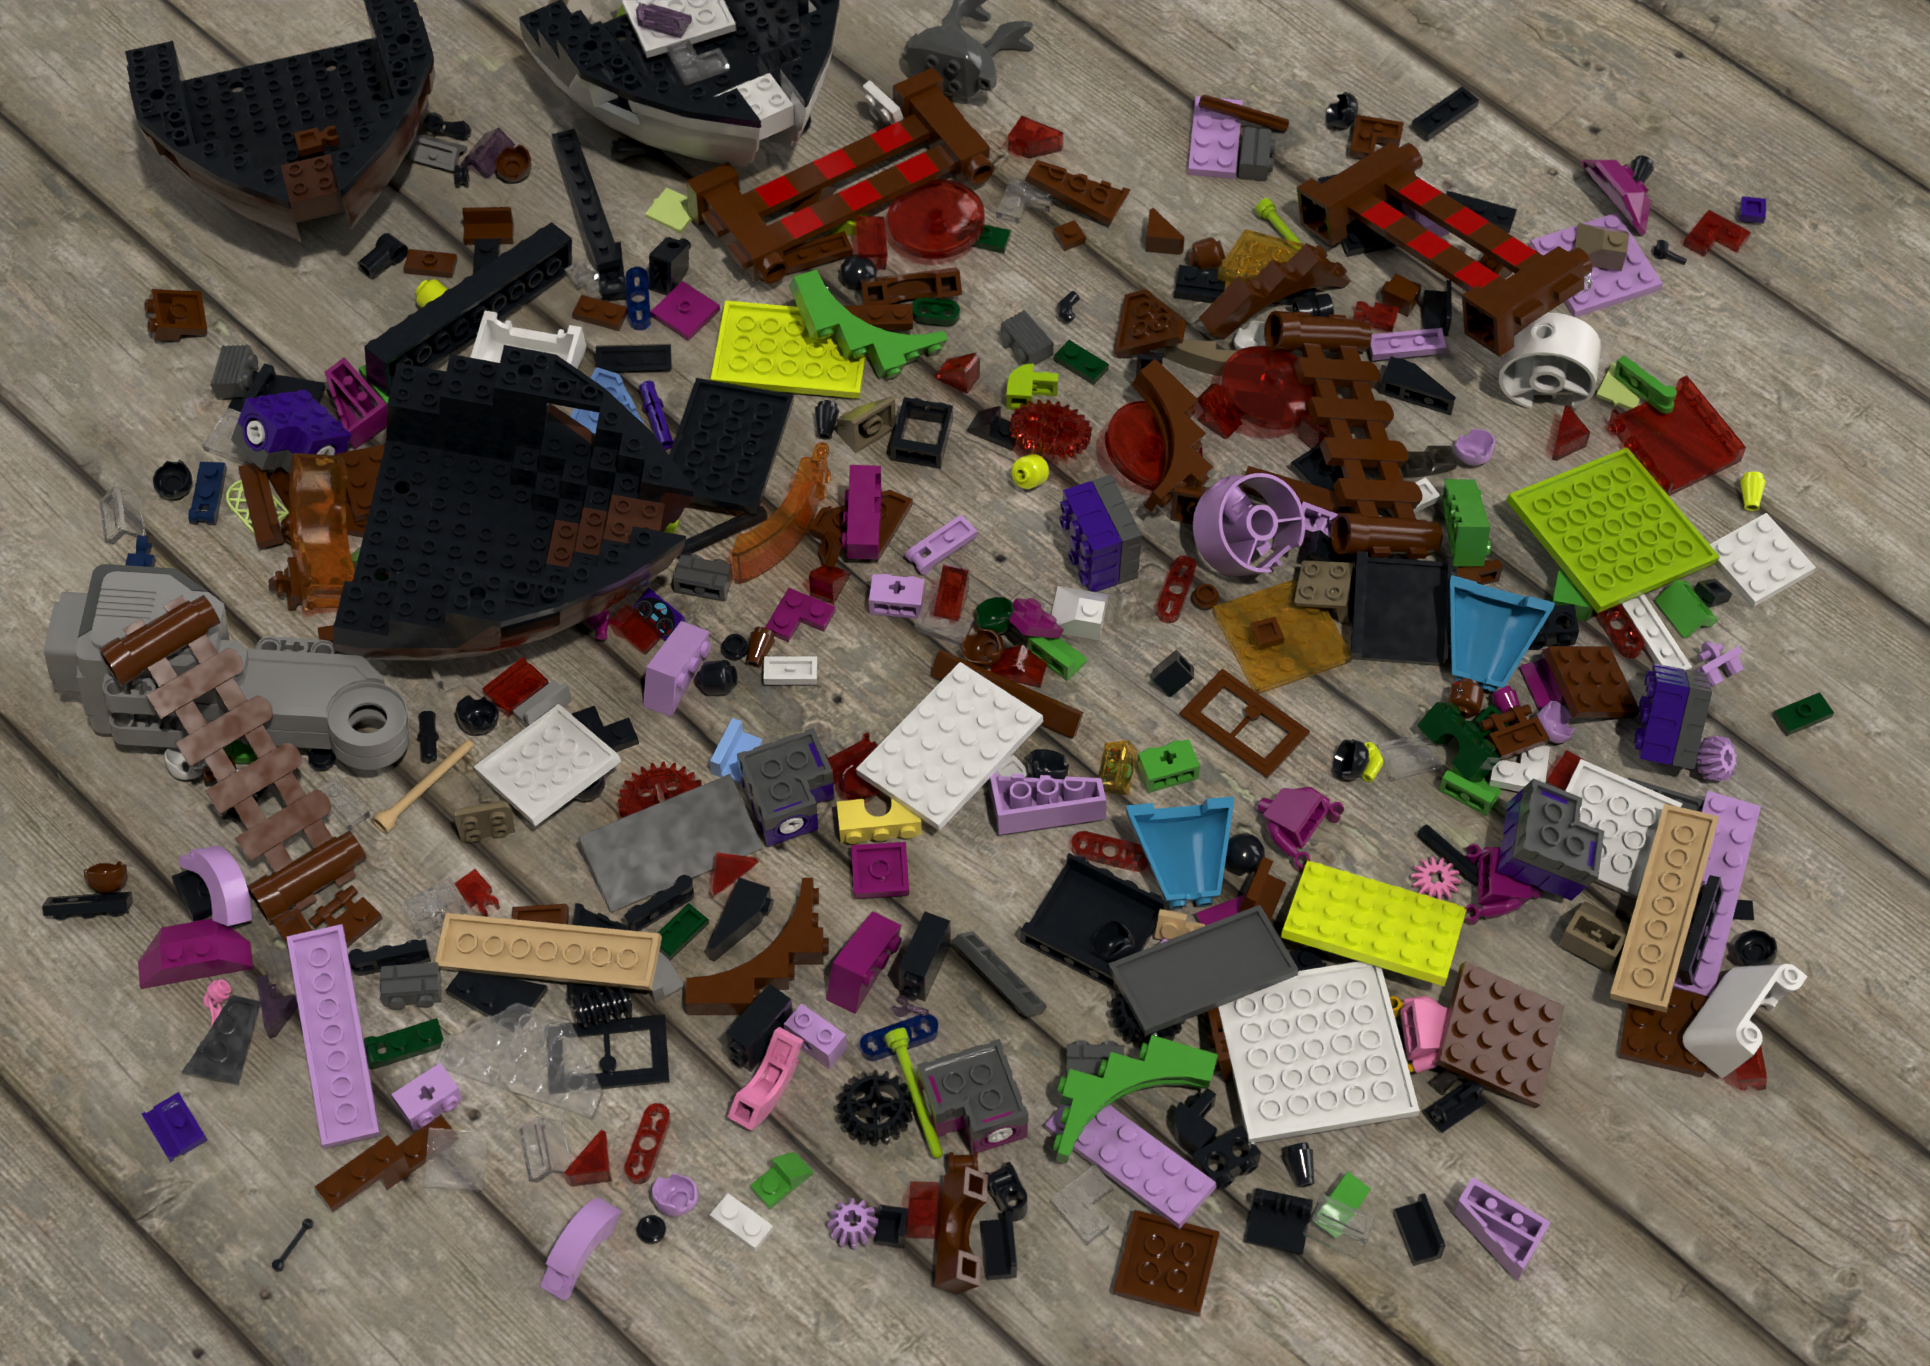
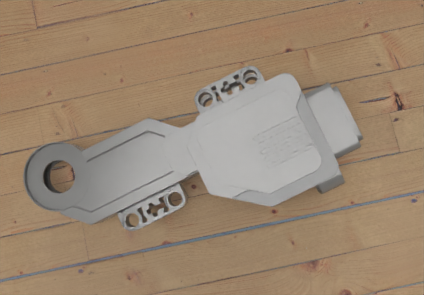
(308, 685)

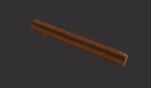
(1243, 113)

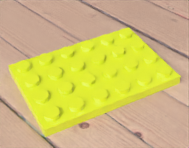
(774, 352)
(1374, 923)

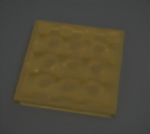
(1309, 633)

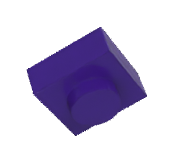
(1752, 209)

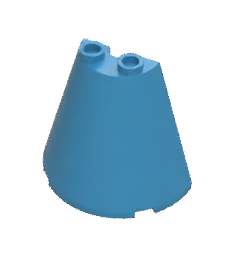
(1491, 631)
(1185, 848)

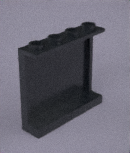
(1401, 610)
(1076, 909)

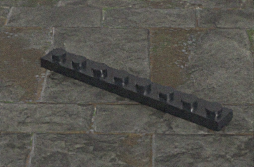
(586, 200)

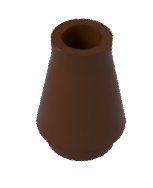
(760, 643)

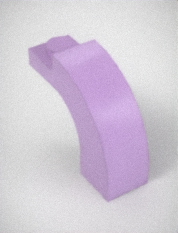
(224, 881)
(576, 1243)

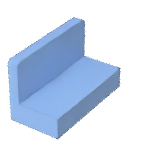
(733, 741)

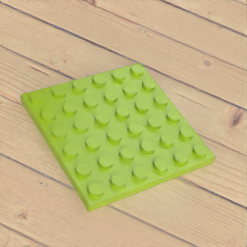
(1612, 529)

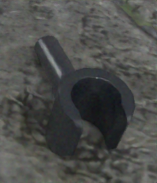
(1661, 252)

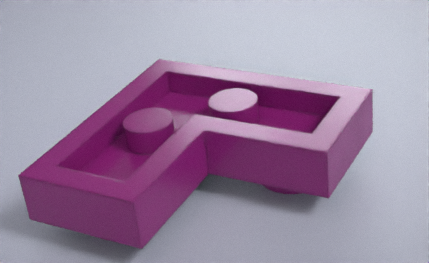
(798, 609)
(1033, 620)

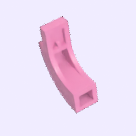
(770, 1081)

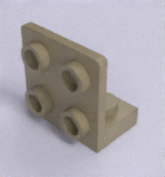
(1327, 586)
(484, 821)

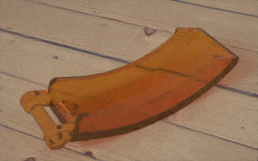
(319, 527)
(786, 527)

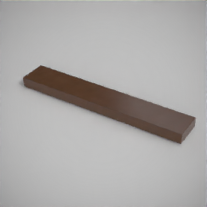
(1055, 713)

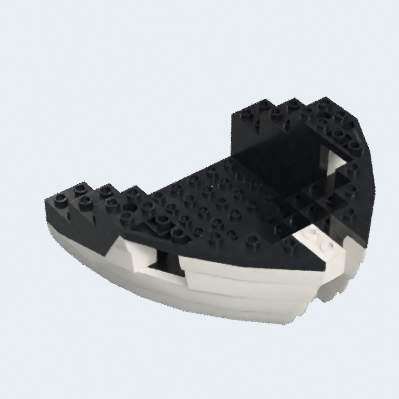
(768, 93)

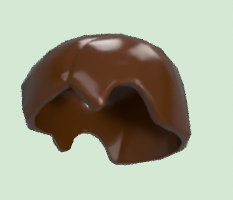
(513, 163)
(982, 648)
(106, 877)

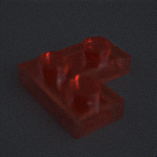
(1714, 229)

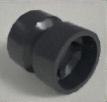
(1319, 305)

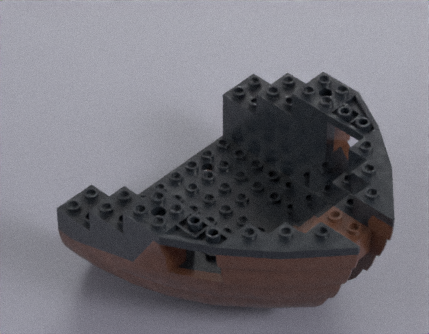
(244, 141)
(508, 511)

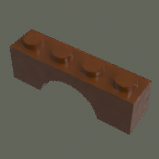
(910, 286)
(961, 1200)

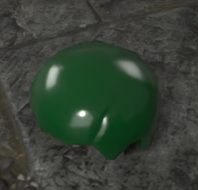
(995, 614)

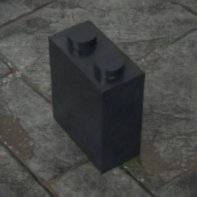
(924, 956)

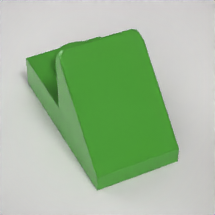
(786, 1175)

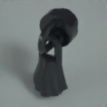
(434, 122)

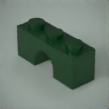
(1475, 754)

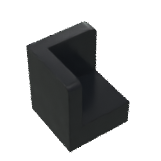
(1173, 673)
(892, 1226)

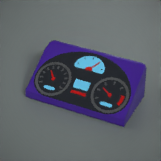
(658, 612)

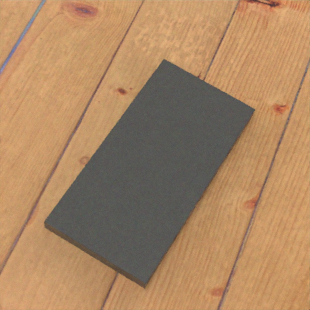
(669, 840)
(1202, 969)

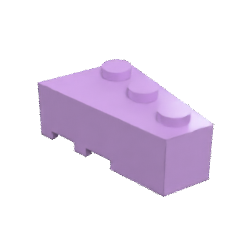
(675, 667)
(1501, 1225)

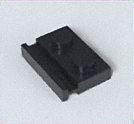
(1198, 284)

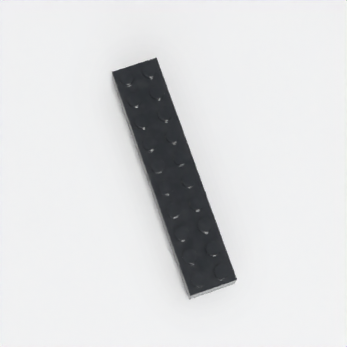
(457, 314)

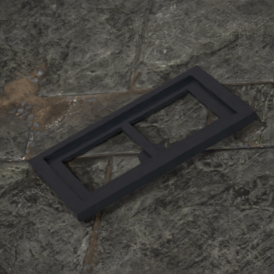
(635, 1077)

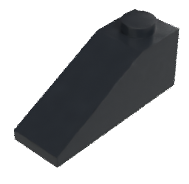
(1413, 385)
(742, 915)

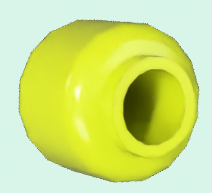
(429, 291)
(1030, 471)

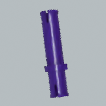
(649, 393)

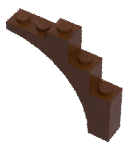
(1277, 280)
(1181, 436)
(737, 988)

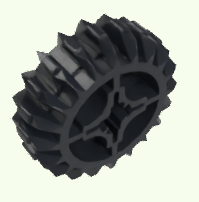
(1130, 1026)
(864, 1107)

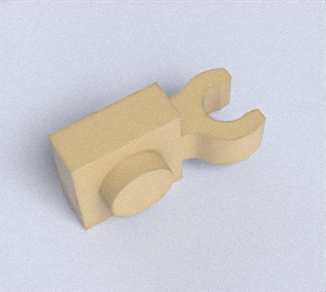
(1173, 924)

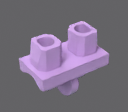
(1729, 661)

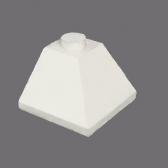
(1080, 612)

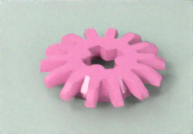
(1438, 888)

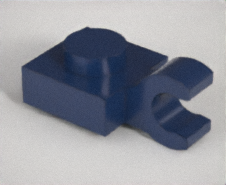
(142, 555)

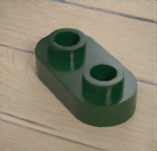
(936, 311)

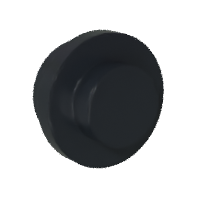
(734, 646)
(321, 759)
(651, 1229)

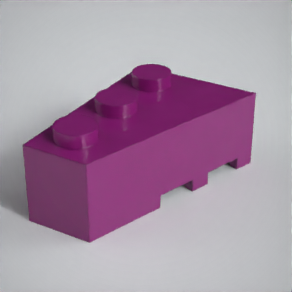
(863, 512)

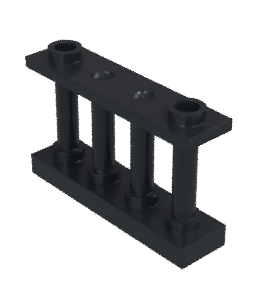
(1702, 920)

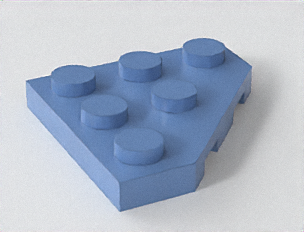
(614, 384)

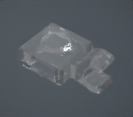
(584, 276)

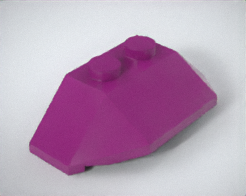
(1621, 189)
(193, 953)

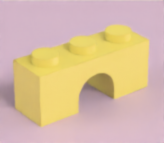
(858, 825)

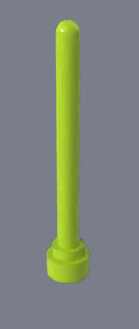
(1266, 210)
(898, 1041)

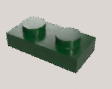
(1081, 362)

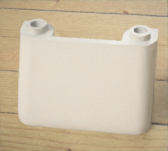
(495, 334)
(1722, 1028)

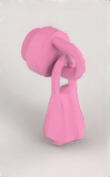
(216, 993)

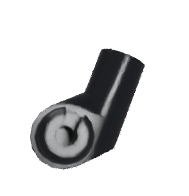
(1065, 306)

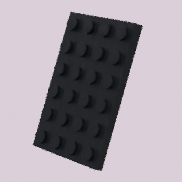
(730, 442)

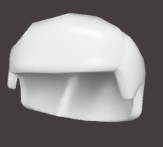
(1250, 336)
(179, 767)

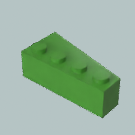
(1466, 522)

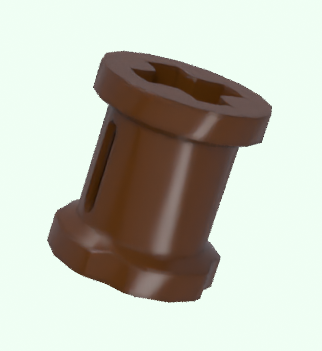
(960, 1161)

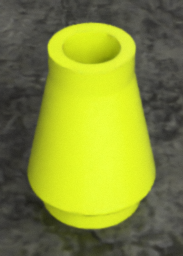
(1752, 489)

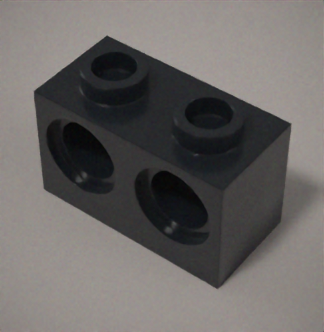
(1552, 634)
(1221, 1153)

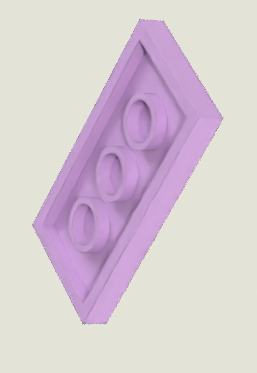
(1214, 143)

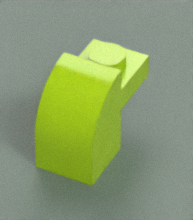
(1025, 382)

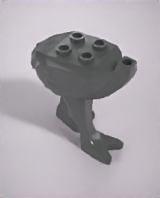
(959, 57)

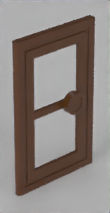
(1256, 707)

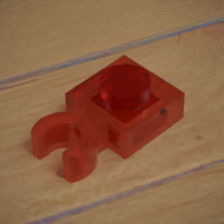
(1379, 316)
(476, 891)

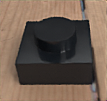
(1712, 592)

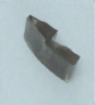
(1430, 462)

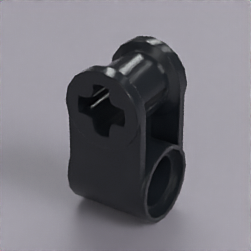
(1006, 1187)

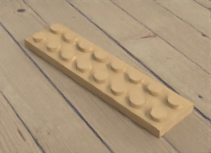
(1664, 908)
(548, 951)

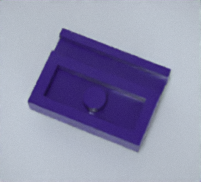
(174, 1127)

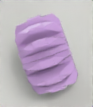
(1716, 758)
(864, 1223)

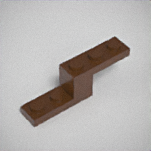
(380, 1162)

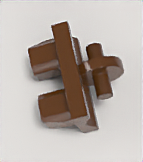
(288, 583)

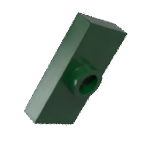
(993, 239)
(1803, 714)
(681, 930)

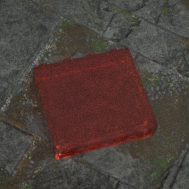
(1682, 444)

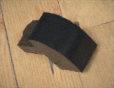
(1189, 1125)

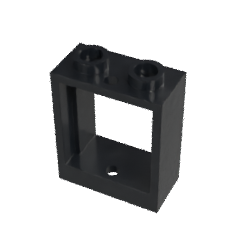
(919, 452)
(754, 1029)

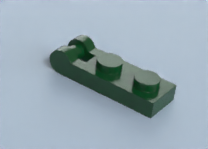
(403, 1043)

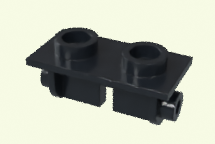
(1456, 1106)

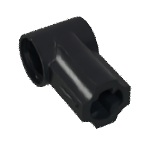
(387, 250)

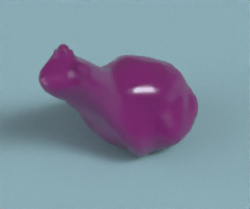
(600, 624)

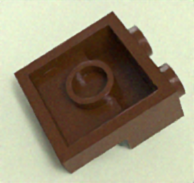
(175, 314)

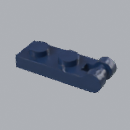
(208, 492)

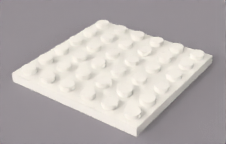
(1318, 1054)

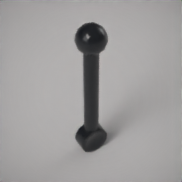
(278, 1264)

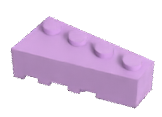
(1045, 802)

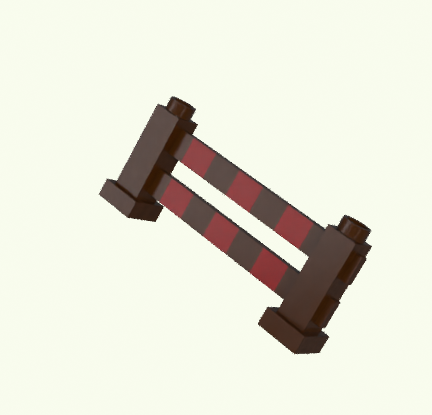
(759, 248)
(1492, 305)

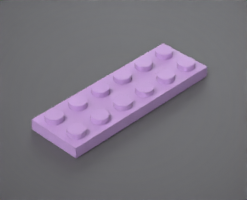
(1140, 1164)

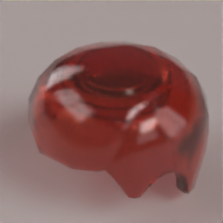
(855, 787)

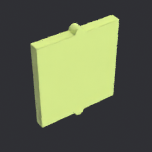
(670, 210)
(1616, 392)

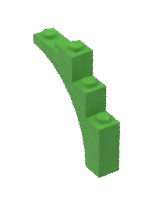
(856, 338)
(1162, 1064)

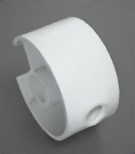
(1553, 359)

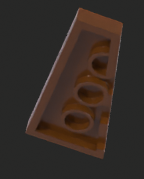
(1088, 196)

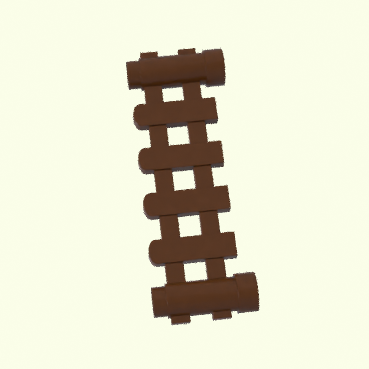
(1364, 529)
(188, 625)

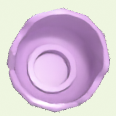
(1475, 447)
(1555, 721)
(675, 1195)

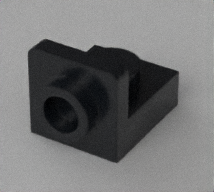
(1307, 958)

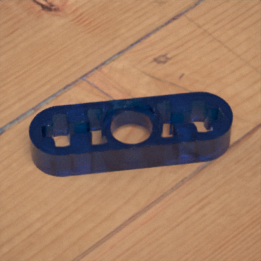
(632, 291)
(921, 1036)

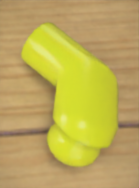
(1375, 764)

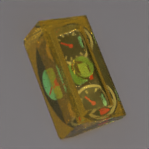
(1117, 766)

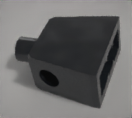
(668, 264)

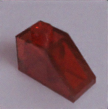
(1034, 139)
(923, 1210)

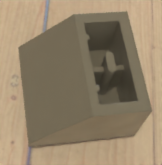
(1595, 936)

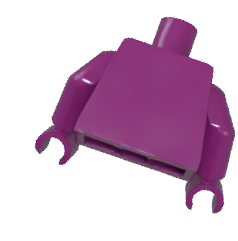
(1295, 817)
(1496, 892)

